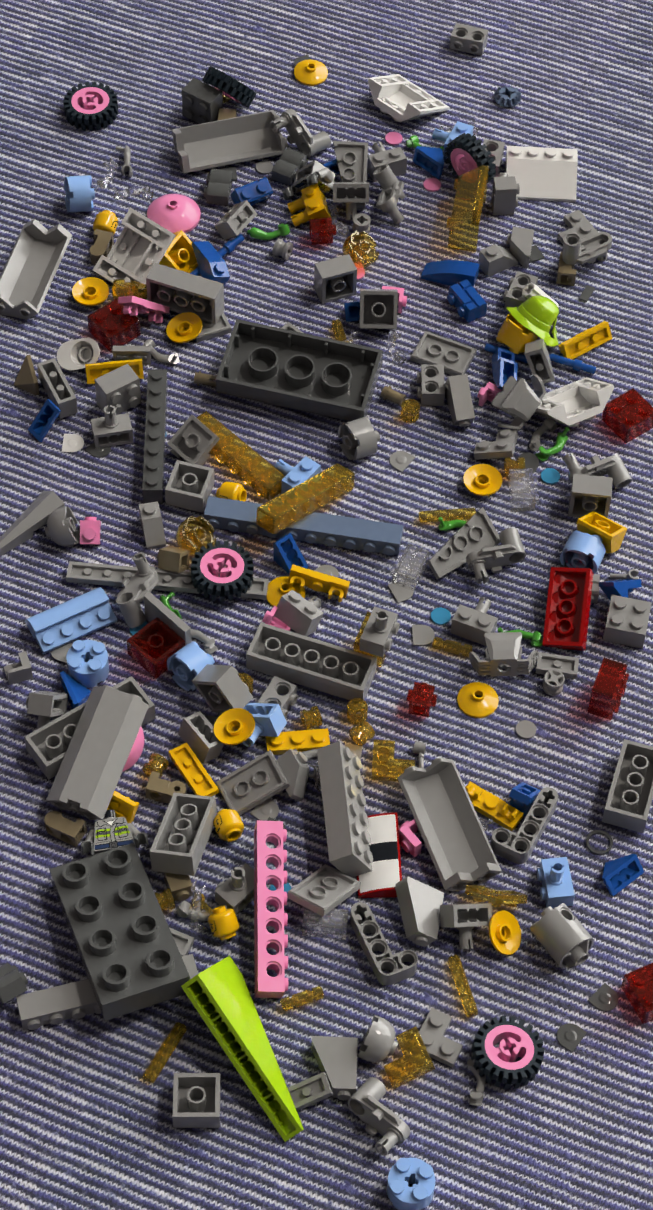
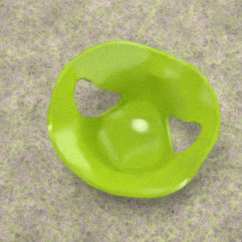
(538, 315)

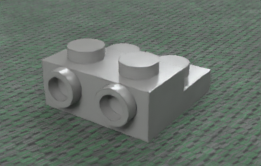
(193, 441)

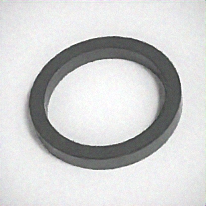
(599, 852)

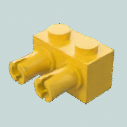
(314, 204)

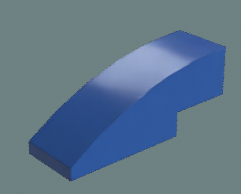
(451, 272)
(503, 366)

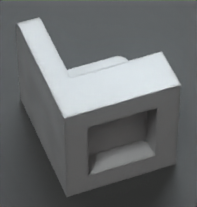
(19, 671)

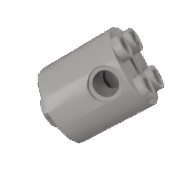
(563, 936)

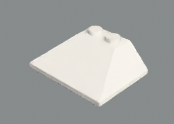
(403, 98)
(136, 249)
(576, 401)

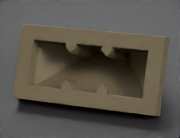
(27, 377)

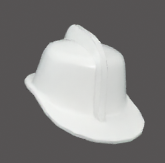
(77, 353)

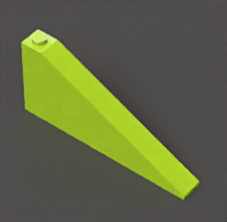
(232, 1018)

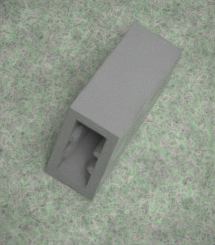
(459, 400)
(419, 910)
(339, 1061)

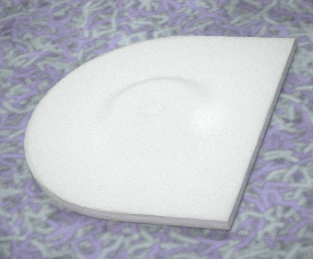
(72, 443)

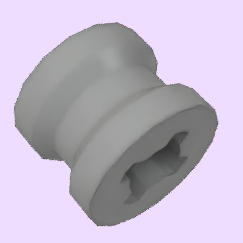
(361, 223)
(282, 249)
(556, 678)

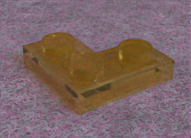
(384, 765)
(496, 897)
(413, 1063)

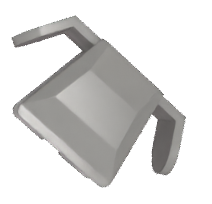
(519, 400)
(502, 653)

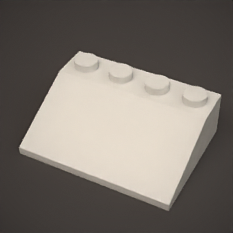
(543, 172)

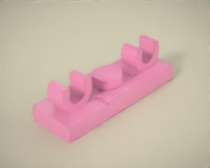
(137, 305)

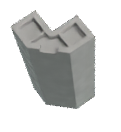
(228, 141)
(31, 269)
(98, 752)
(449, 824)

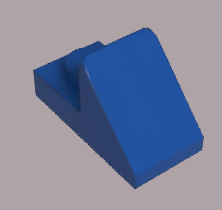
(619, 587)
(523, 797)

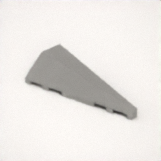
(30, 520)

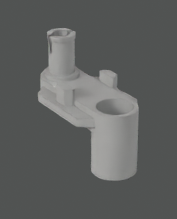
(300, 134)
(391, 191)
(586, 248)
(611, 465)
(494, 557)
(133, 590)
(378, 1117)

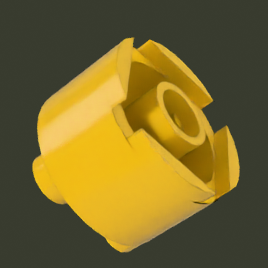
(515, 335)

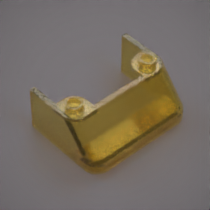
(467, 209)

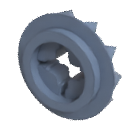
(503, 100)

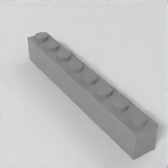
(67, 1001)

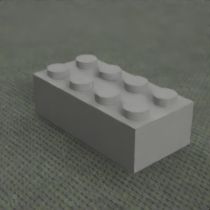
(185, 292)
(631, 788)
(183, 834)

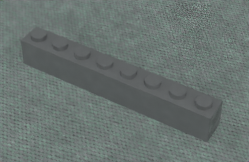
(155, 436)

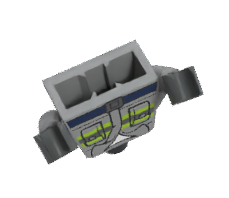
(310, 175)
(112, 833)

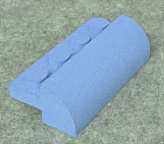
(71, 620)

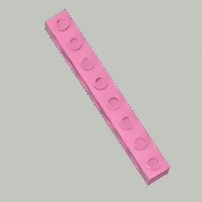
(264, 984)

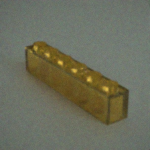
(243, 460)
(305, 498)

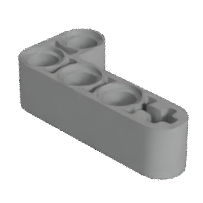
(530, 824)
(377, 942)

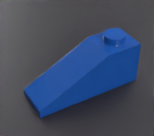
(210, 262)

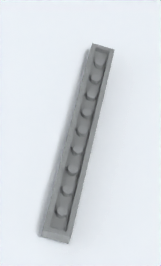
(168, 581)

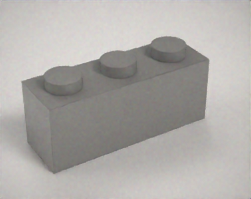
(57, 387)

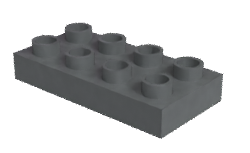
(299, 371)
(119, 931)

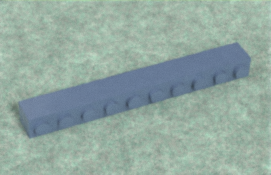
(313, 528)

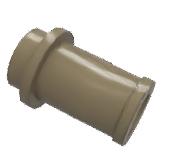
(204, 379)
(392, 395)

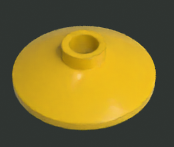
(310, 72)
(90, 291)
(184, 327)
(483, 474)
(276, 587)
(477, 706)
(230, 721)
(504, 932)

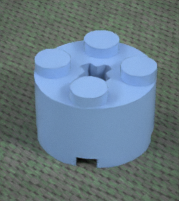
(79, 193)
(583, 551)
(88, 662)
(187, 664)
(414, 1172)

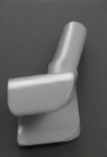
(631, 575)
(419, 748)

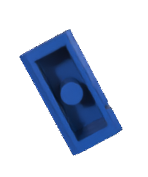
(253, 192)
(467, 301)

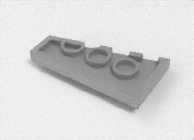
(352, 162)
(472, 536)

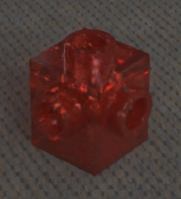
(321, 231)
(421, 699)

